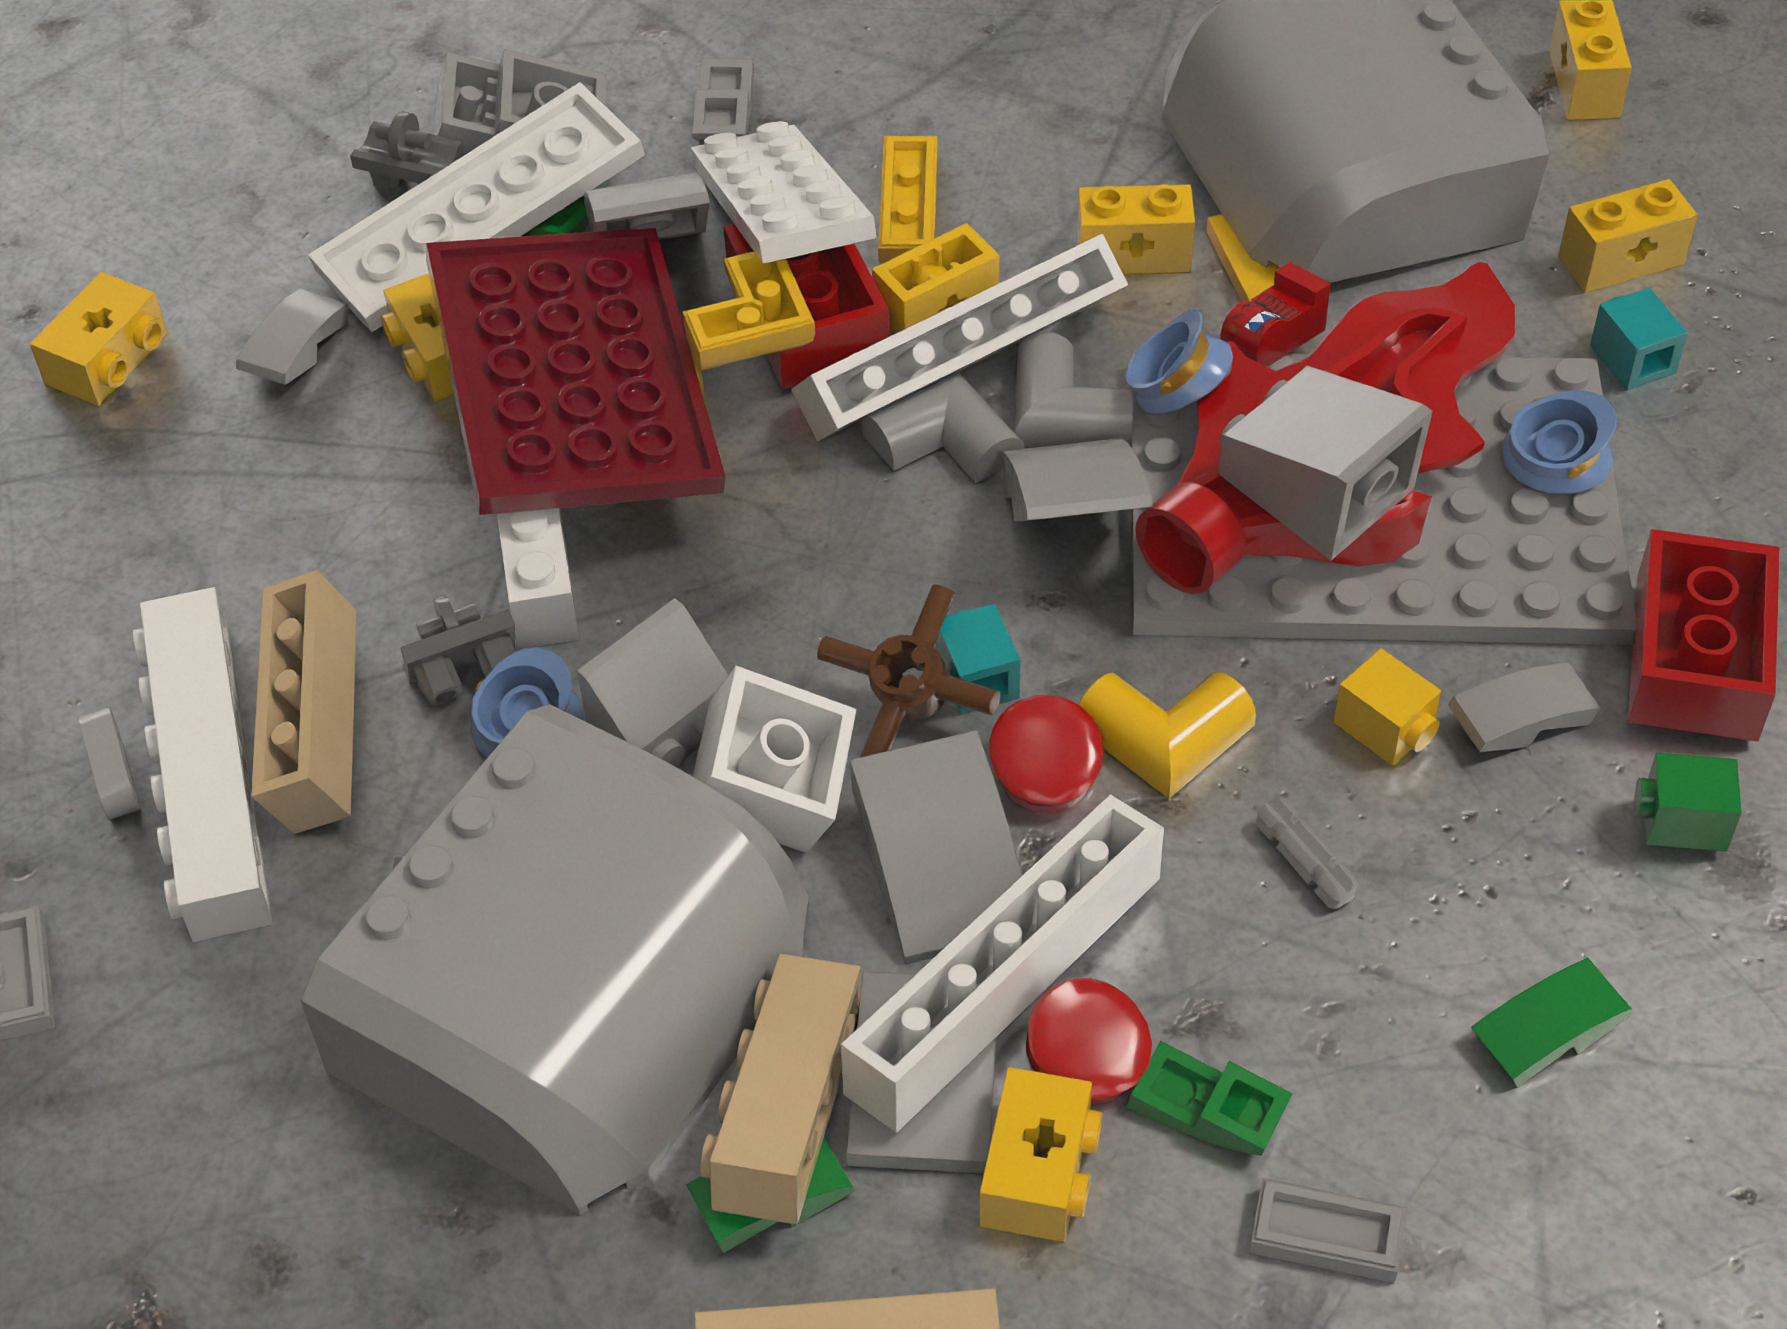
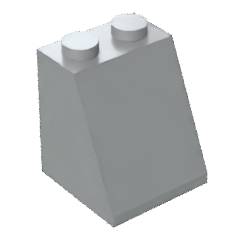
(1326, 455)

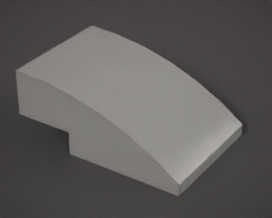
(486, 98)
(669, 204)
(1074, 479)
(934, 838)

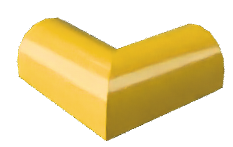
(760, 321)
(1173, 744)

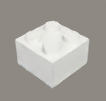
(777, 754)

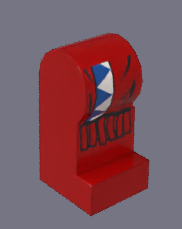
(1280, 316)

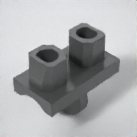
(403, 152)
(452, 642)

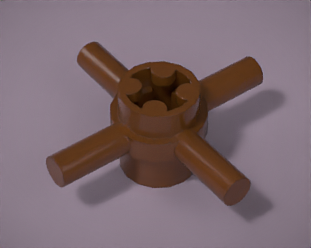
(895, 656)

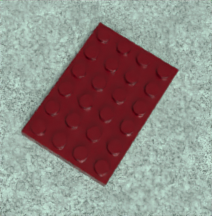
(571, 371)

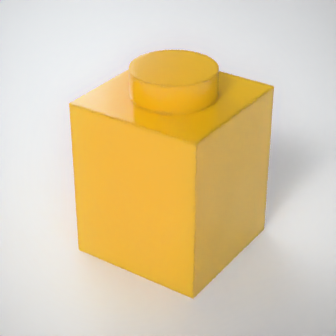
(1388, 707)

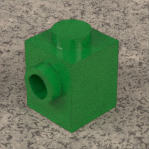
(1689, 801)

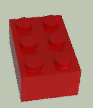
(841, 300)
(1705, 635)

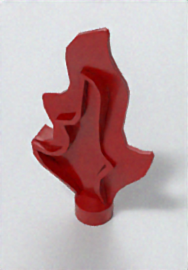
(1393, 341)

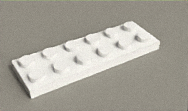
(781, 192)
(484, 195)

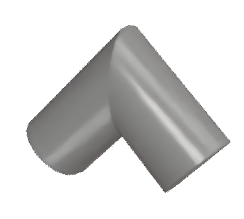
(1055, 411)
(942, 416)

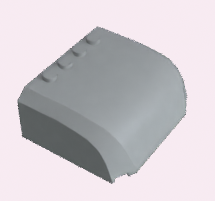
(1354, 132)
(561, 960)

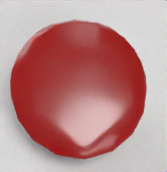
(1046, 752)
(1090, 1035)

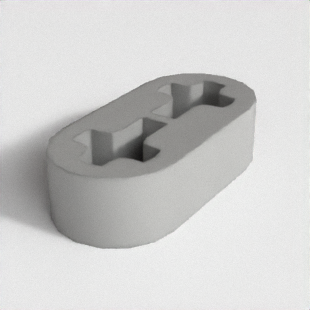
(109, 763)

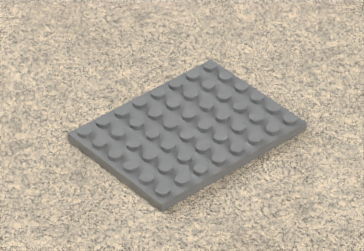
(1488, 564)

